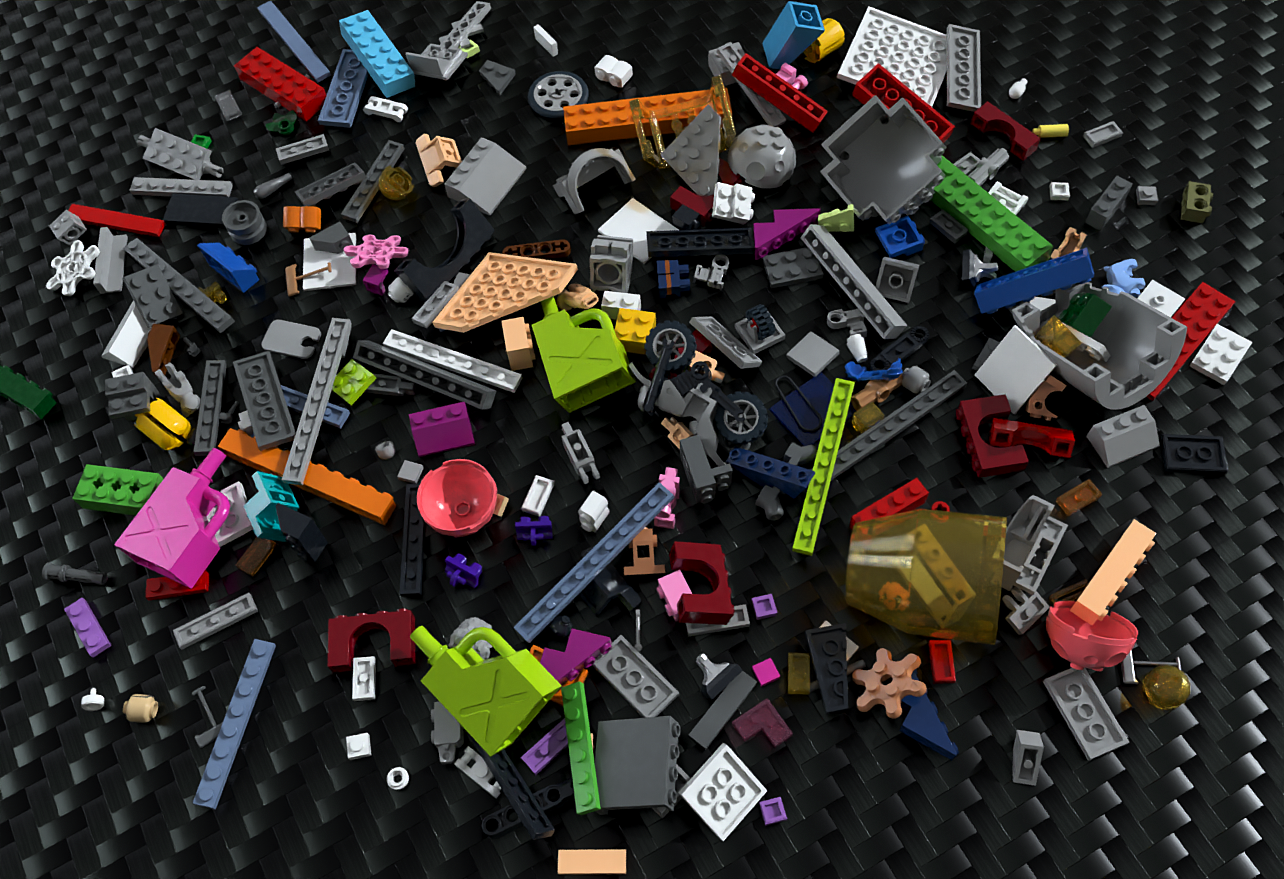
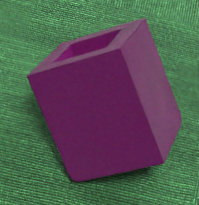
(374, 279)

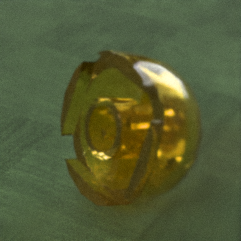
(395, 183)
(1166, 687)

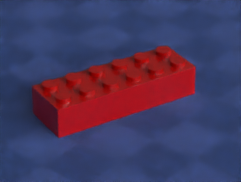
(281, 83)
(891, 90)

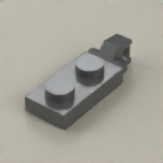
(391, 386)

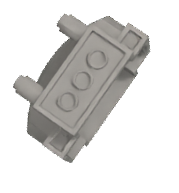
(884, 161)

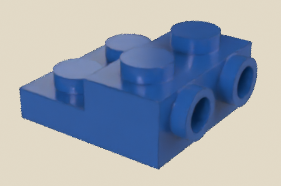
(900, 237)

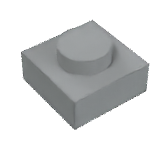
(1146, 195)

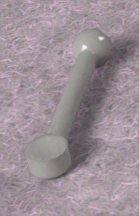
(638, 646)

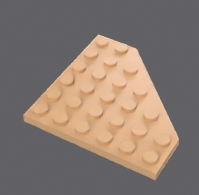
(501, 287)

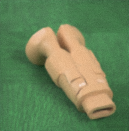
(577, 297)

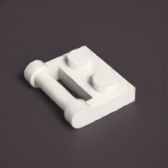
(1008, 198)

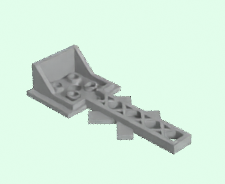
(442, 62)

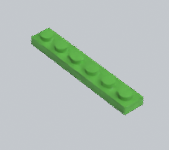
(580, 749)

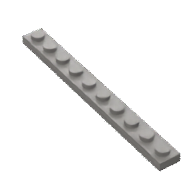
(316, 402)

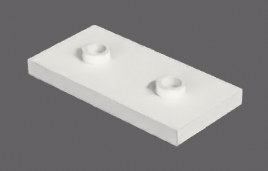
(1161, 298)

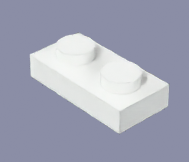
(364, 678)

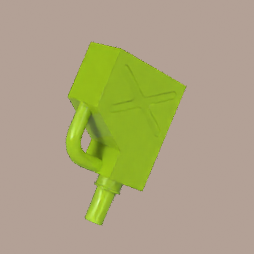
(580, 361)
(488, 696)

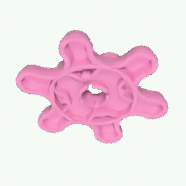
(376, 251)

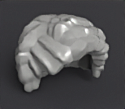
(481, 647)

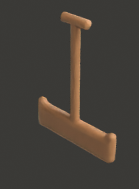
(291, 278)

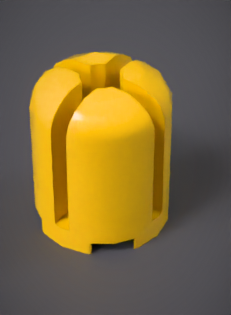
(827, 42)
(155, 428)

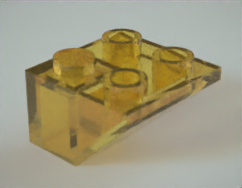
(1058, 337)

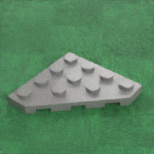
(696, 152)

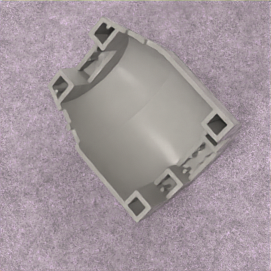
(1136, 336)

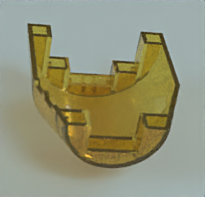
(929, 573)

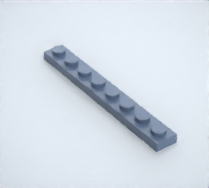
(234, 724)

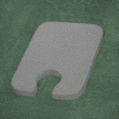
(287, 337)

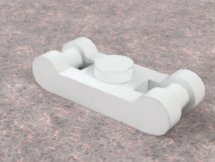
(385, 108)
(479, 772)

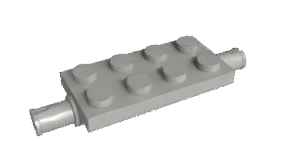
(178, 155)

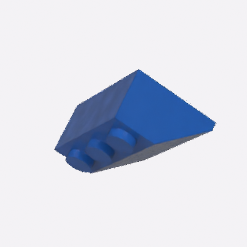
(229, 265)

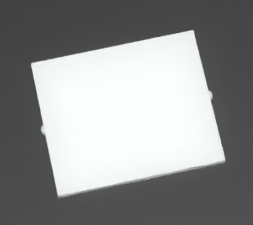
(633, 222)
(342, 271)
(1015, 368)

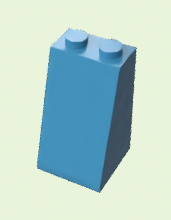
(792, 33)

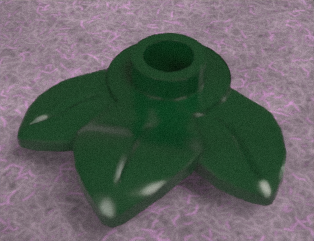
(282, 123)

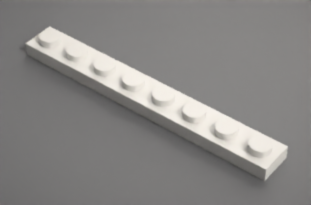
(453, 361)

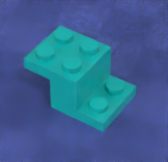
(262, 506)

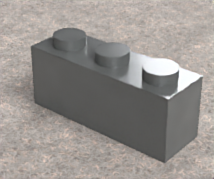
(1108, 203)

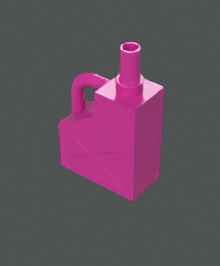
(173, 526)

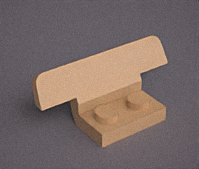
(436, 155)

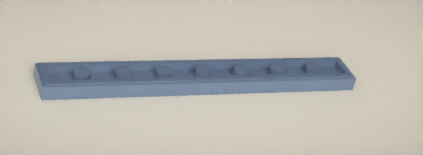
(294, 41)

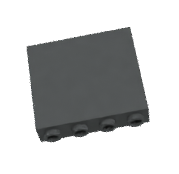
(637, 763)

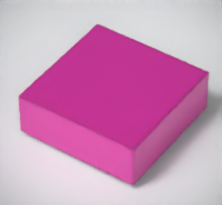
(766, 672)

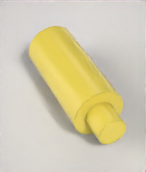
(1046, 131)

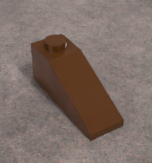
(162, 344)

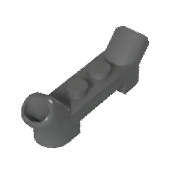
(769, 497)

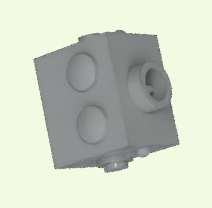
(68, 227)

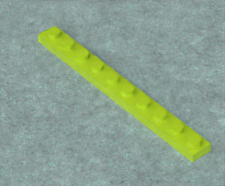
(823, 466)

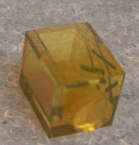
(867, 417)

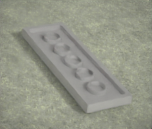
(963, 68)

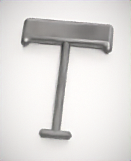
(1128, 672)

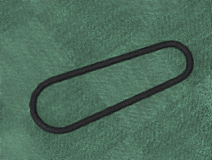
(790, 409)

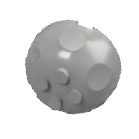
(762, 156)

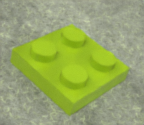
(352, 381)

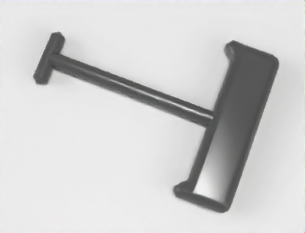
(212, 734)

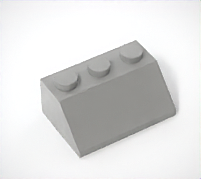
(1124, 436)

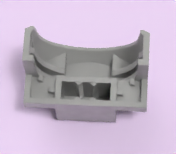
(1025, 553)

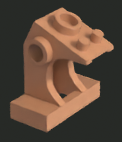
(1049, 385)
(644, 565)

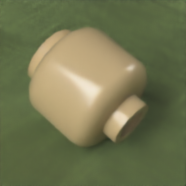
(140, 708)

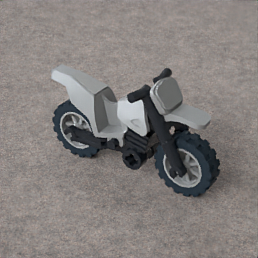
(695, 394)

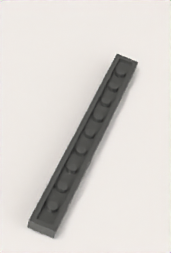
(181, 286)
(897, 422)

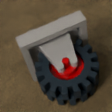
(759, 329)

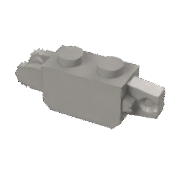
(578, 452)
(447, 733)

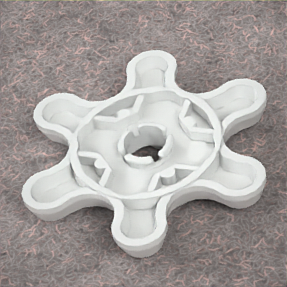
(73, 268)

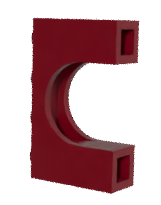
(704, 204)
(986, 458)
(708, 561)
(345, 631)

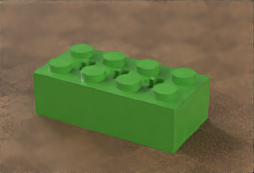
(115, 489)

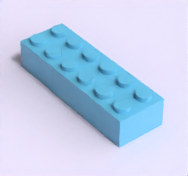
(377, 53)

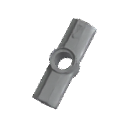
(989, 167)

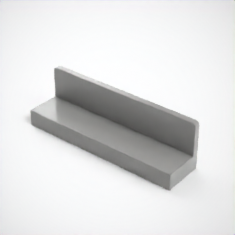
(110, 262)

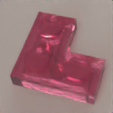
(763, 718)

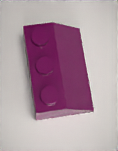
(441, 429)

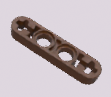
(537, 247)

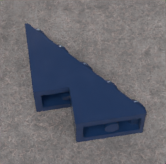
(770, 471)
(925, 725)

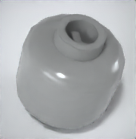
(915, 379)

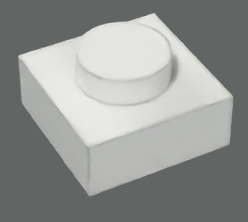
(358, 746)

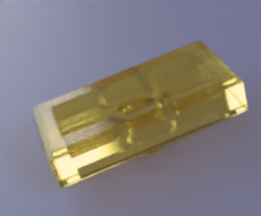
(798, 673)

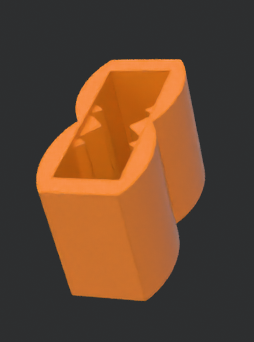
(302, 218)

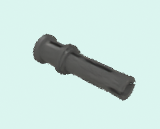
(66, 573)

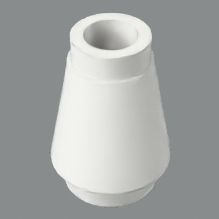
(857, 347)

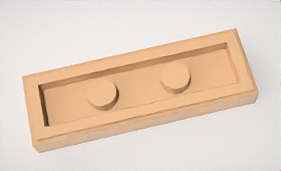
(591, 862)

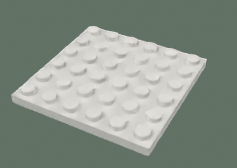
(903, 48)

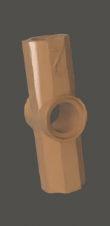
(874, 391)

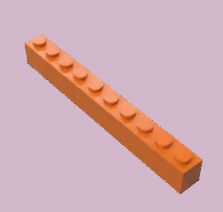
(318, 479)

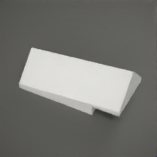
(129, 339)

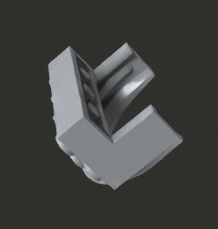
(596, 163)

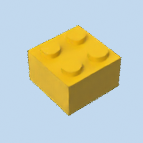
(633, 327)

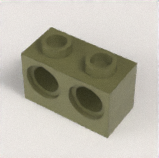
(1196, 202)

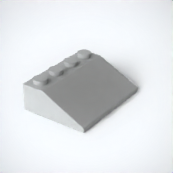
(484, 176)

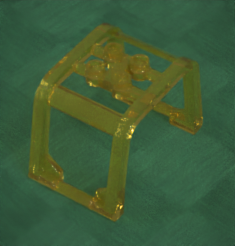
(640, 111)

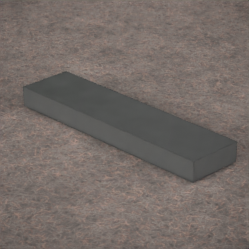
(722, 710)

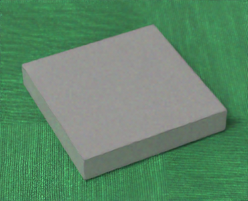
(812, 354)

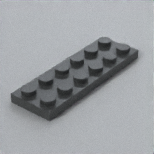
(264, 400)

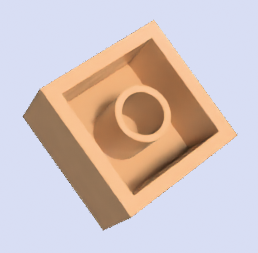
(518, 343)

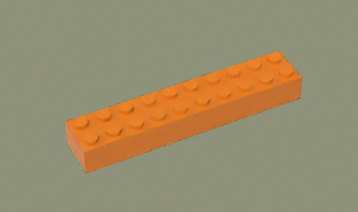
(615, 120)

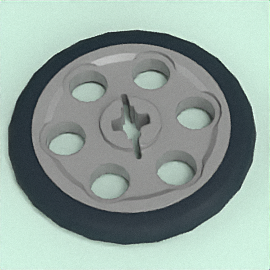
(560, 78)

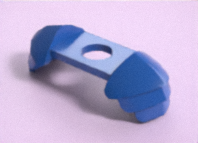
(858, 373)

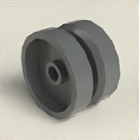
(244, 222)

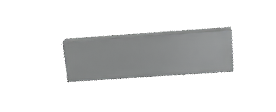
(215, 621)

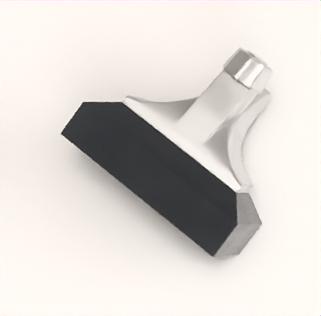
(974, 269)
(716, 675)

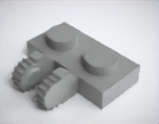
(1026, 612)

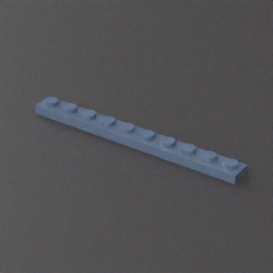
(593, 563)

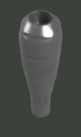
(267, 188)

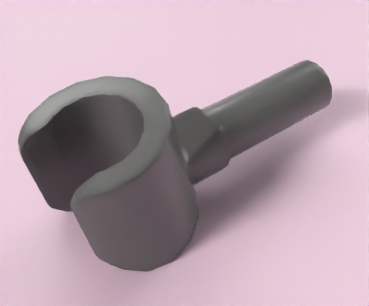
(193, 350)
(227, 418)

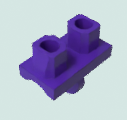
(534, 530)
(462, 573)

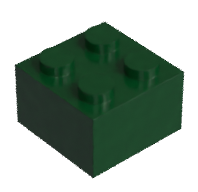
(1085, 313)

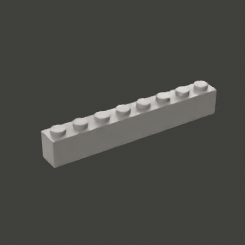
(853, 282)

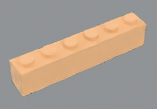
(1113, 572)

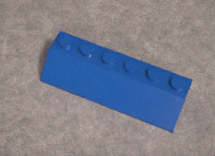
(1034, 281)

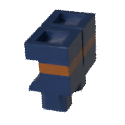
(669, 278)

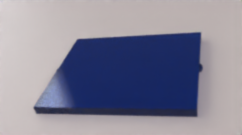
(819, 394)

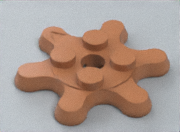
(894, 692)

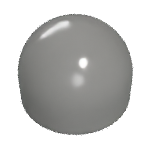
(385, 450)

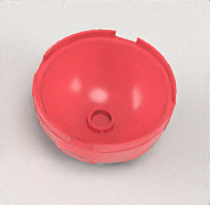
(457, 498)
(1089, 645)

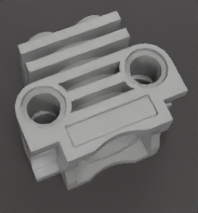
(611, 263)

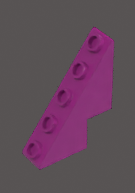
(785, 227)
(580, 653)

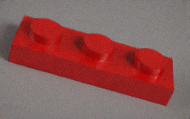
(164, 587)

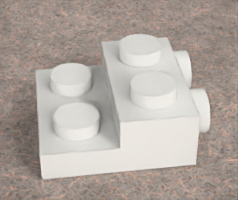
(733, 203)

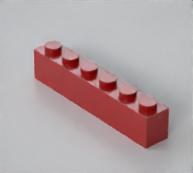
(779, 92)

